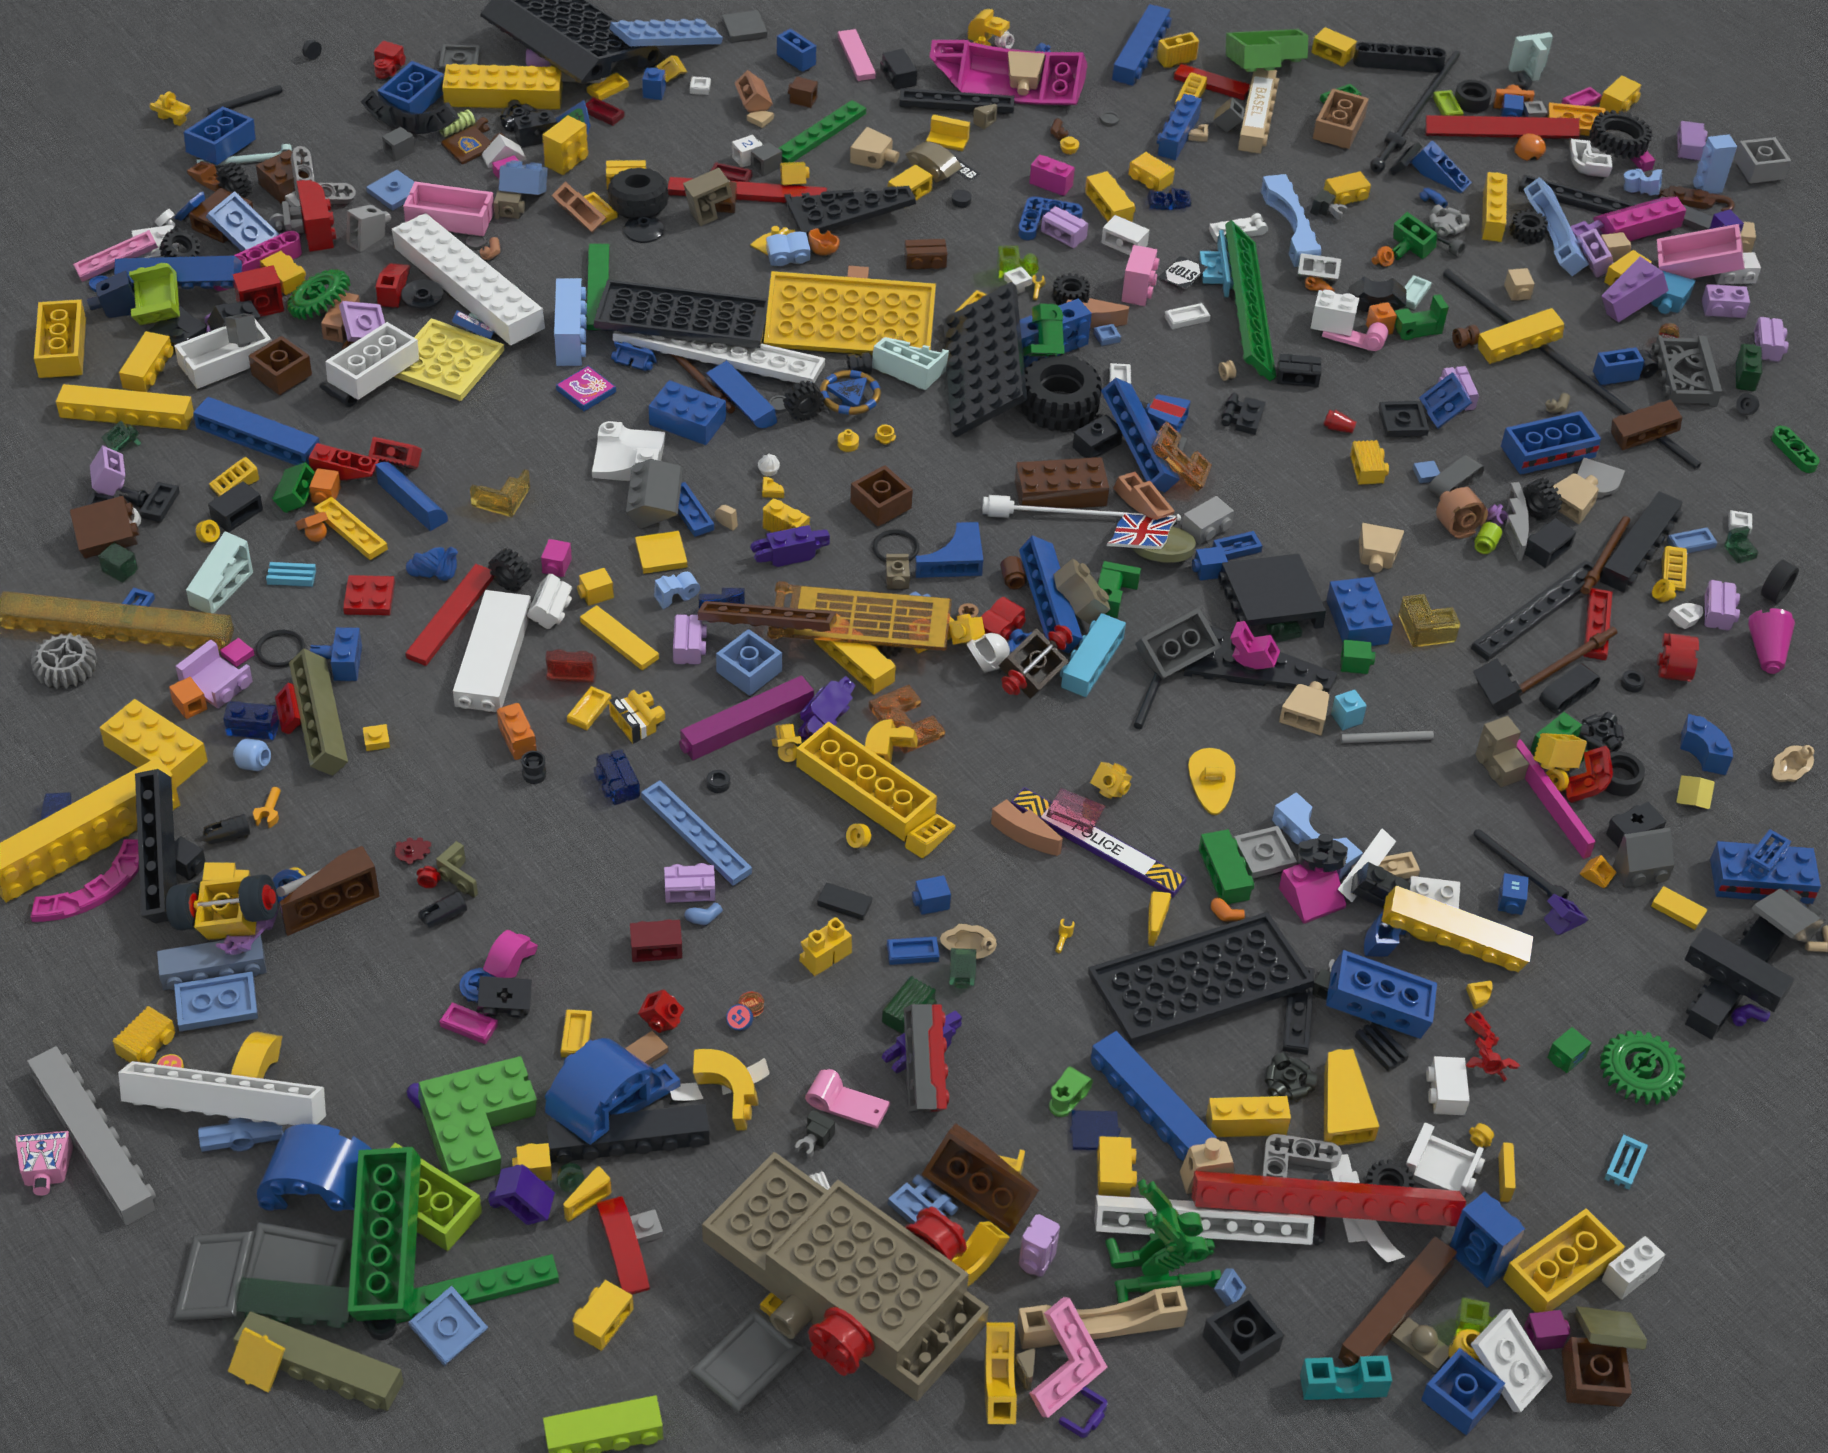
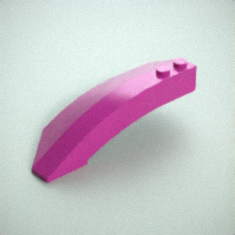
(985, 71)

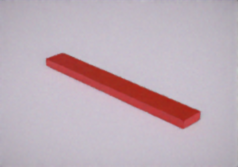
(1501, 126)
(753, 191)

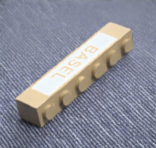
(1258, 111)

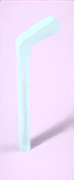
(251, 158)

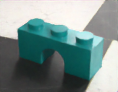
(1365, 1379)

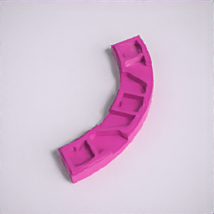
(95, 892)

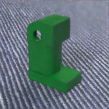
(1423, 322)
(1049, 331)
(1112, 578)

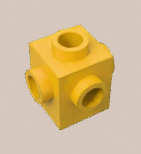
(1111, 780)

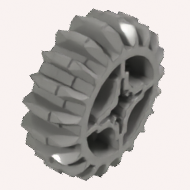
(63, 660)

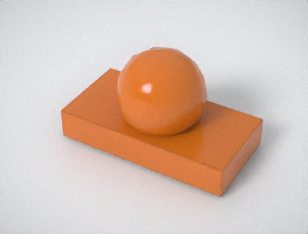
(1512, 90)
(313, 525)

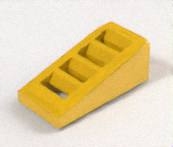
(1194, 85)
(241, 471)
(1675, 560)
(927, 837)
(1158, 910)
(592, 1190)

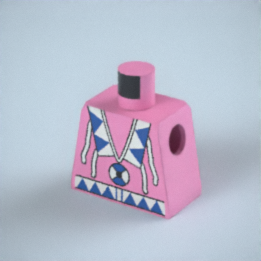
(44, 1159)

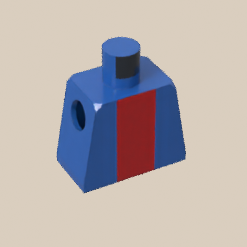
(1167, 409)

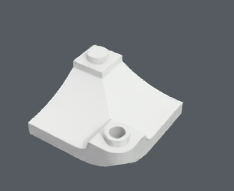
(622, 448)

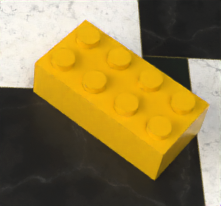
(60, 338)
(144, 735)
(1563, 1262)

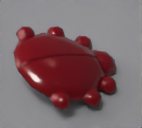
(412, 849)

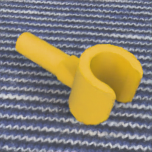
(1037, 285)
(1064, 932)

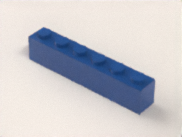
(1141, 45)
(191, 271)
(254, 431)
(1138, 433)
(1052, 606)
(1149, 1094)

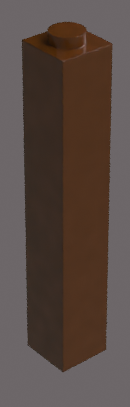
(1398, 1302)

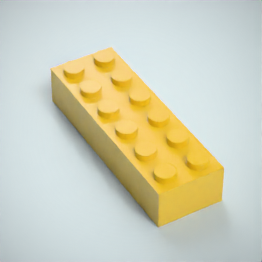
(497, 85)
(866, 780)

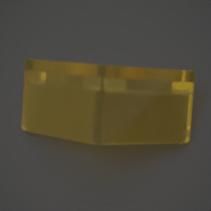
(503, 501)
(1426, 625)

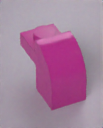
(1253, 651)
(508, 953)

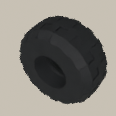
(638, 193)

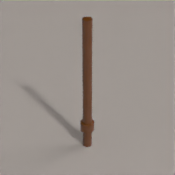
(703, 381)
(1593, 576)
(1595, 641)

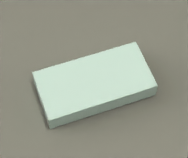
(1416, 290)

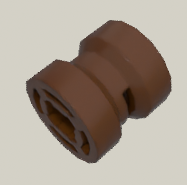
(1463, 337)

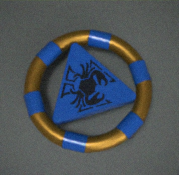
(850, 392)

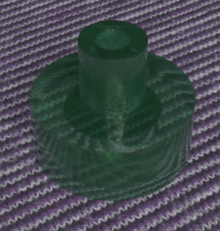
(570, 1177)

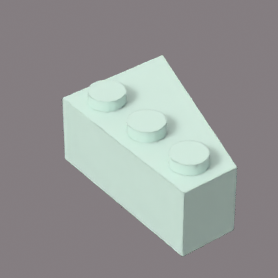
(909, 363)
(220, 574)

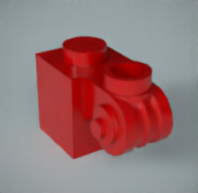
(388, 59)

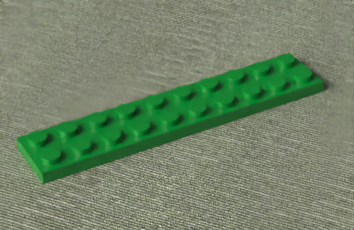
(1250, 301)

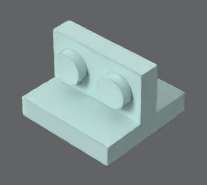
(1531, 54)

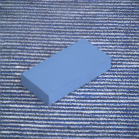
(1693, 540)

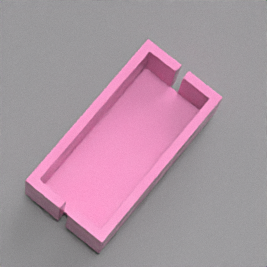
(452, 207)
(1702, 252)

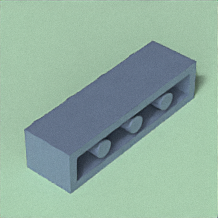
(207, 962)

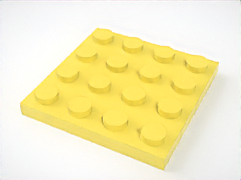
(450, 359)

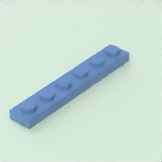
(696, 833)

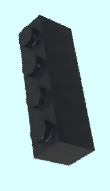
(1739, 969)

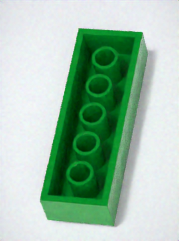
(384, 1234)

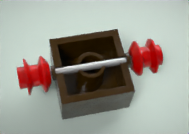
(1035, 661)

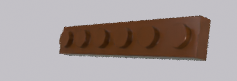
(767, 616)

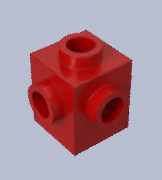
(661, 1011)

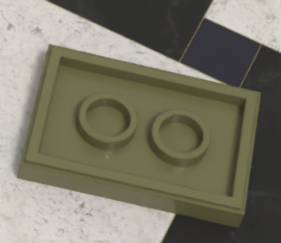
(1610, 1328)

